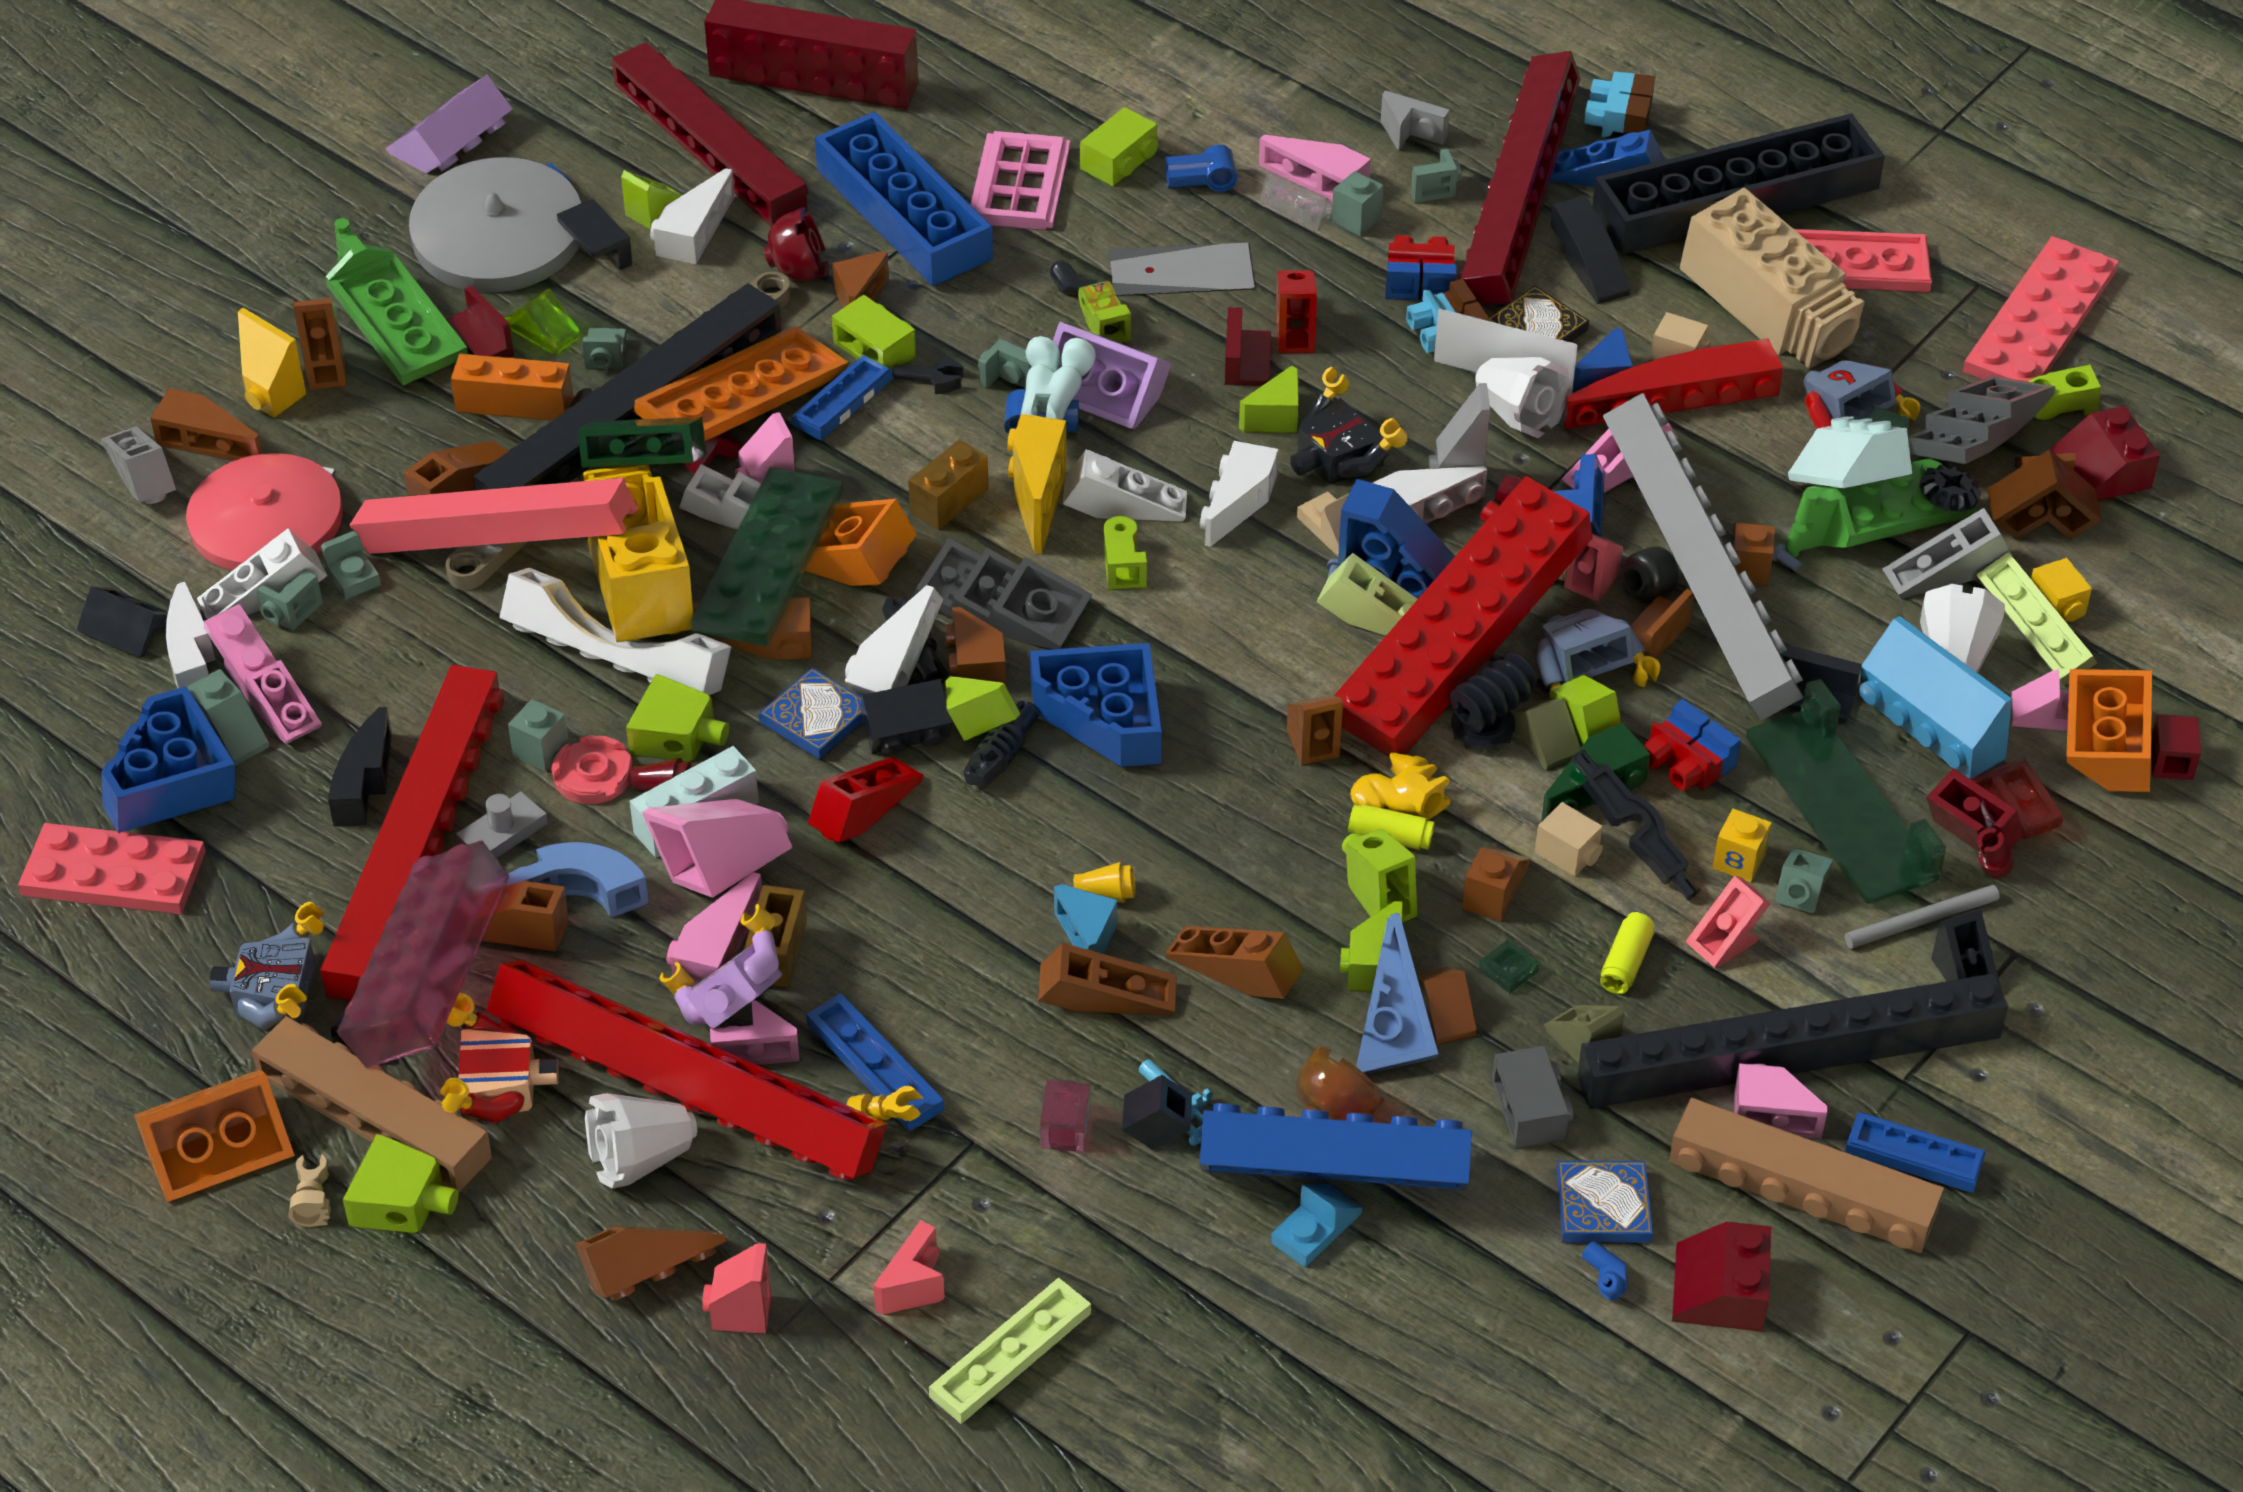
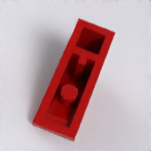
(859, 798)

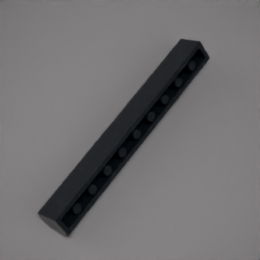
(554, 450)
(1792, 1038)

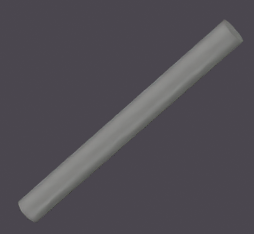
(1921, 916)

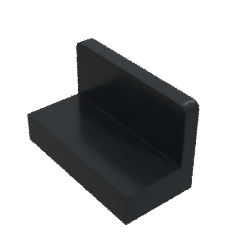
(597, 232)
(120, 620)
(1836, 673)

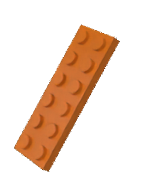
(746, 382)

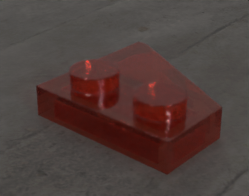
(2023, 790)

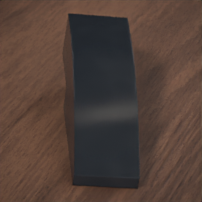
(1589, 249)
(361, 771)

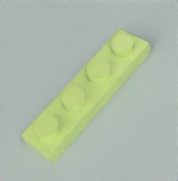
(2036, 617)
(1009, 1350)

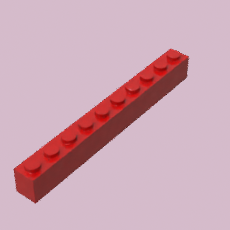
(417, 817)
(687, 1069)

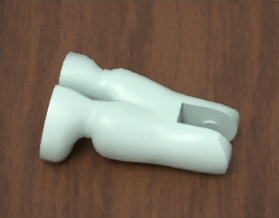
(1050, 385)

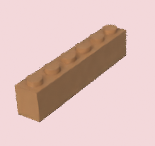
(370, 1100)
(1806, 1175)

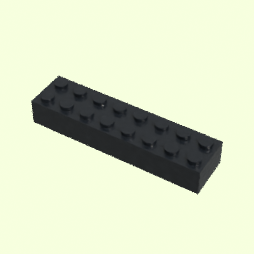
(1780, 169)

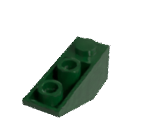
(1612, 747)

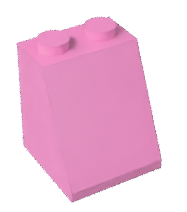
(716, 841)

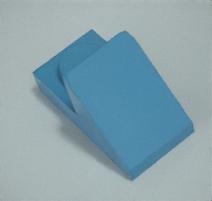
(1316, 1223)

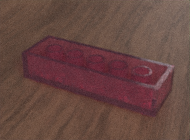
(423, 954)

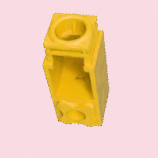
(646, 568)

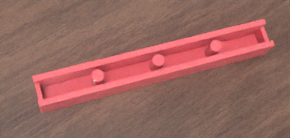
(494, 516)

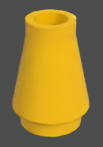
(1111, 881)

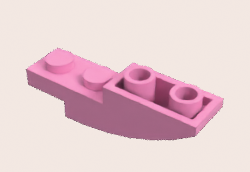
(260, 677)

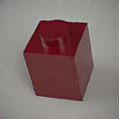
(2175, 747)

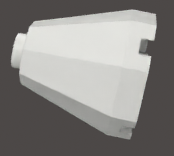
(1525, 391)
(1962, 622)
(635, 1136)

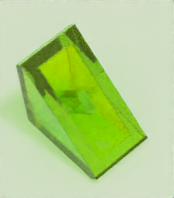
(544, 322)

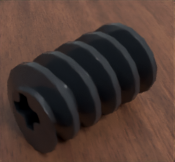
(1493, 692)

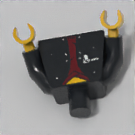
(1339, 440)

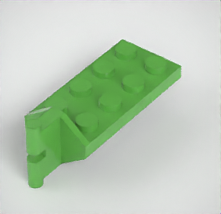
(391, 308)
(1866, 512)

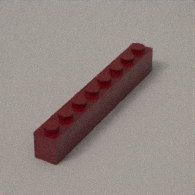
(708, 132)

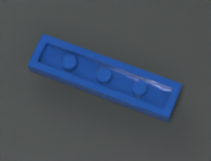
(871, 1056)

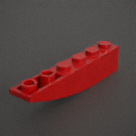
(1683, 382)

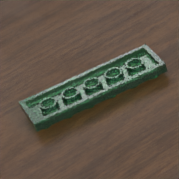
(767, 556)

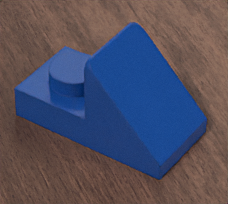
(1588, 490)

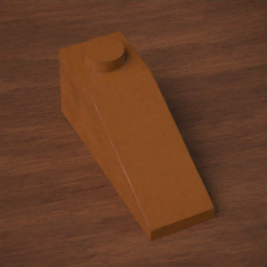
(321, 343)
(201, 427)
(790, 640)
(1104, 984)

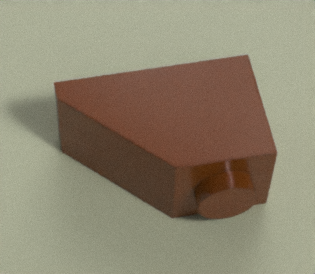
(1755, 549)
(1315, 728)
(1493, 881)

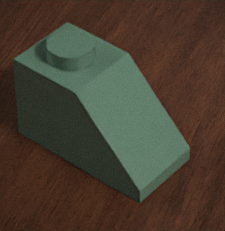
(229, 716)

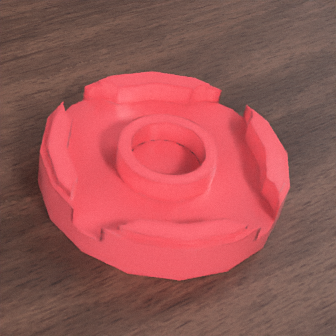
(592, 770)

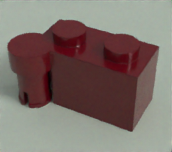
(1977, 820)

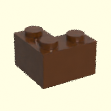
(2042, 493)

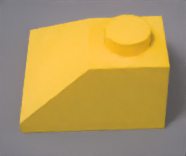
(269, 365)

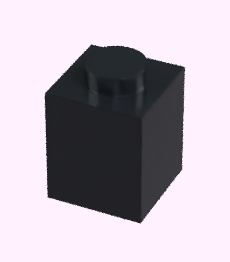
(1157, 1112)

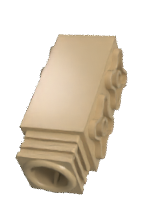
(1771, 279)

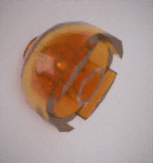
(1335, 1086)

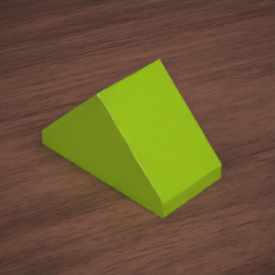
(645, 198)
(1272, 406)
(978, 705)
(1589, 705)

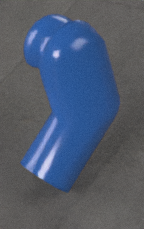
(1612, 1270)

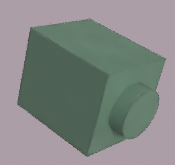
(1357, 203)
(538, 734)

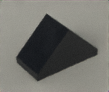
(1963, 947)

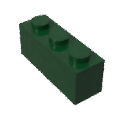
(642, 442)

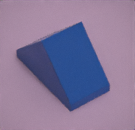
(1602, 361)

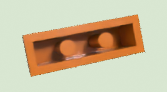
(511, 387)

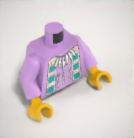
(734, 982)

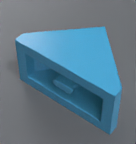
(1085, 917)

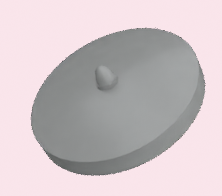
(493, 225)

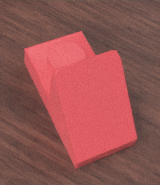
(1728, 923)
(910, 1274)

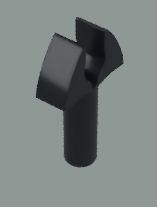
(944, 376)

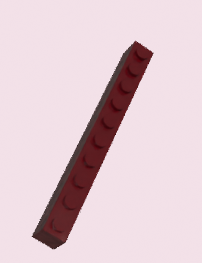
(1521, 178)

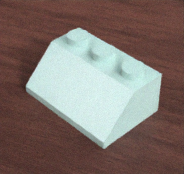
(1853, 454)

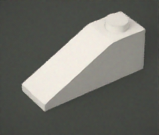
(692, 219)
(893, 649)

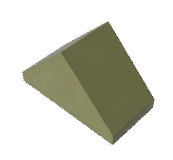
(1547, 731)
(1585, 1025)

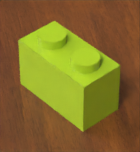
(1118, 146)
(873, 332)

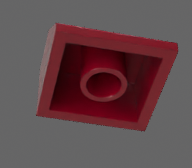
(2111, 453)
(1723, 1277)

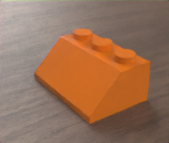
(2111, 727)
(214, 1135)

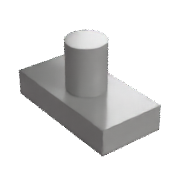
(505, 823)

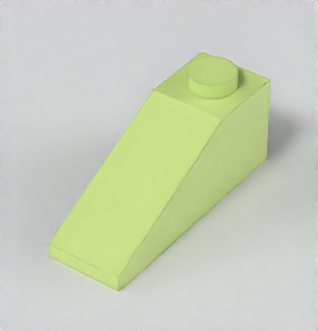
(1365, 597)

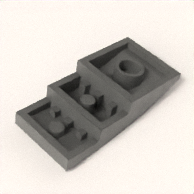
(1979, 418)
(1015, 599)

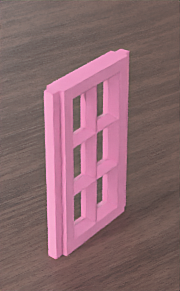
(1051, 186)

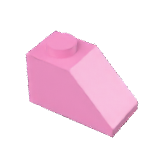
(767, 448)
(1778, 1100)

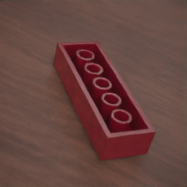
(812, 52)

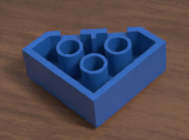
(1390, 537)
(1101, 699)
(166, 764)

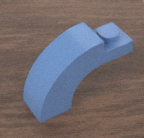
(589, 872)

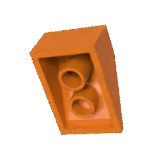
(862, 542)

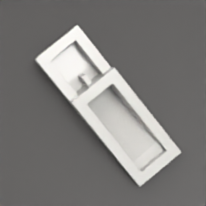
(719, 497)
(187, 639)

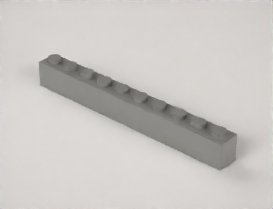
(1703, 557)

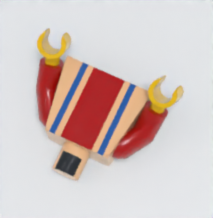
(494, 1068)

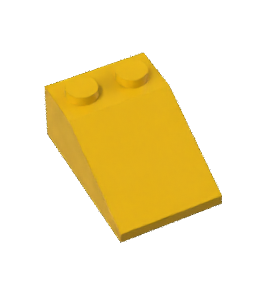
(1038, 472)

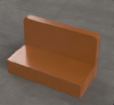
(1663, 623)

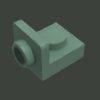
(1436, 179)
(604, 348)
(1003, 361)
(349, 565)
(293, 603)
(1802, 880)

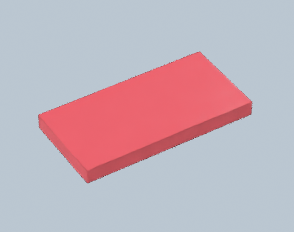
(1876, 258)

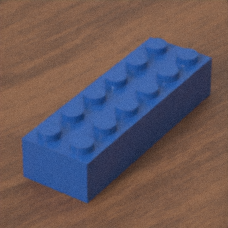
(904, 198)
(1336, 1148)

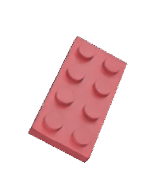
(112, 868)

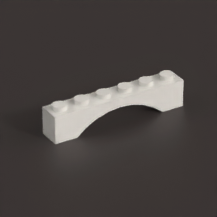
(546, 607)

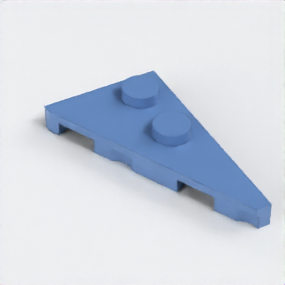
(1397, 1019)

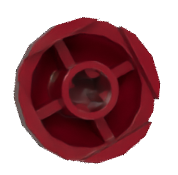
(796, 247)

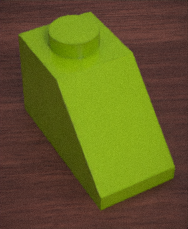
(1364, 951)

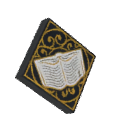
(1543, 315)

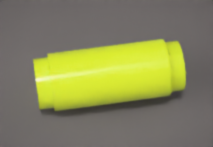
(1407, 829)
(1627, 953)

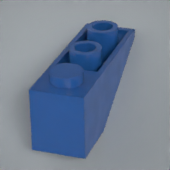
(1605, 157)

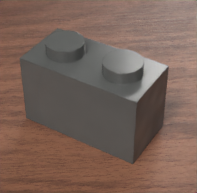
(1531, 1096)

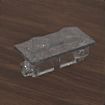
(1295, 201)

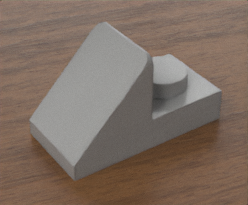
(1412, 117)

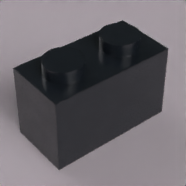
(906, 717)

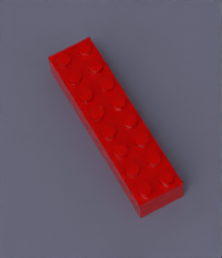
(1463, 617)

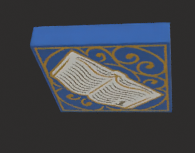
(814, 713)
(1604, 1201)

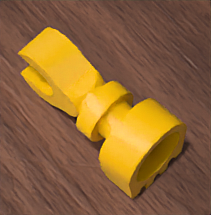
(888, 1106)

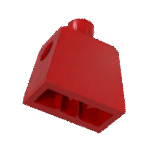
(1296, 300)

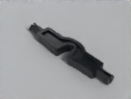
(1650, 841)

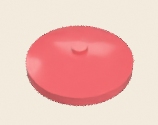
(256, 501)

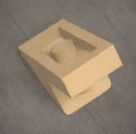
(1323, 518)

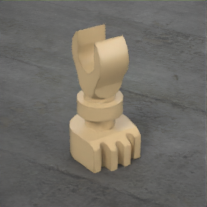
(309, 1204)

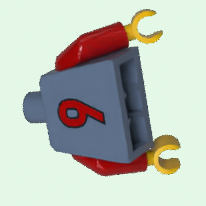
(1853, 391)

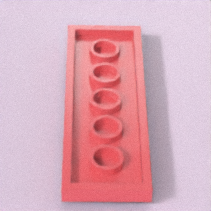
(2042, 313)

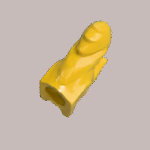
(1408, 791)

